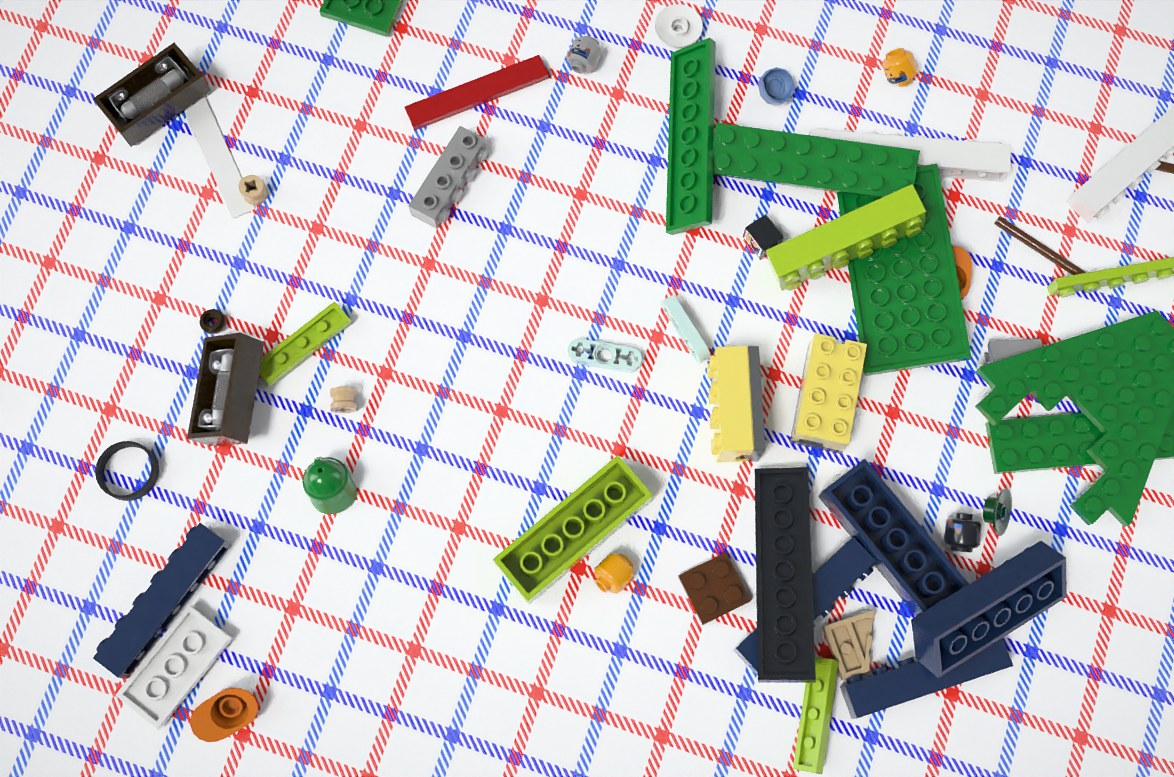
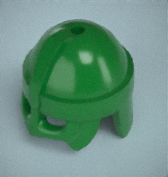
(329, 485)

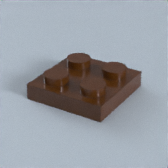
(714, 588)

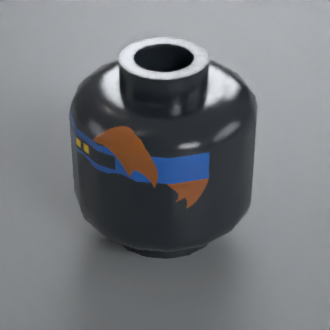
(962, 533)

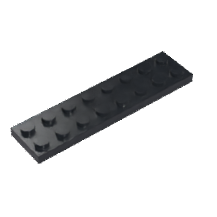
(784, 576)

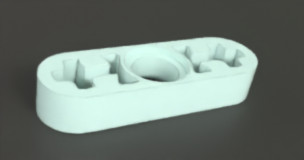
(685, 329)
(613, 348)

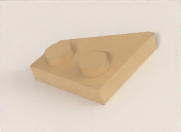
(851, 643)

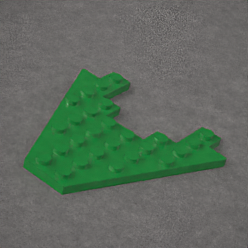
(1119, 382)

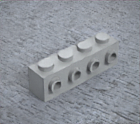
(448, 177)

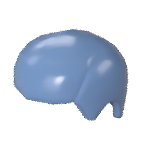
(776, 86)

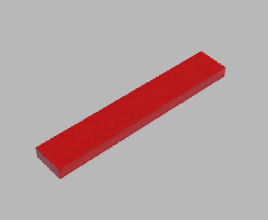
(476, 92)

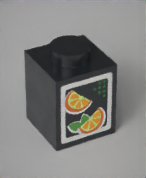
(762, 236)

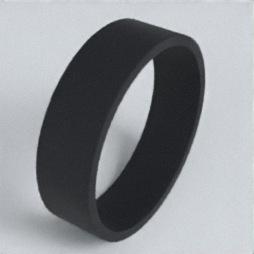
(106, 455)

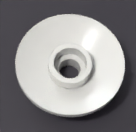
(678, 17)

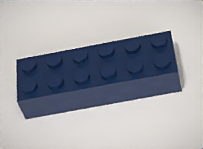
(893, 538)
(989, 608)

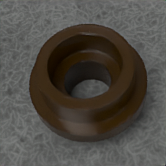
(207, 317)

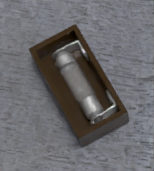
(152, 94)
(227, 391)

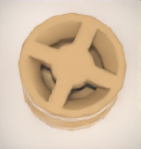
(253, 196)
(343, 399)

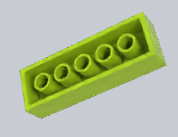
(847, 238)
(573, 529)

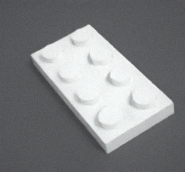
(173, 667)

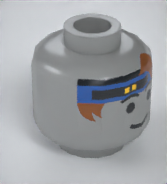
(584, 54)

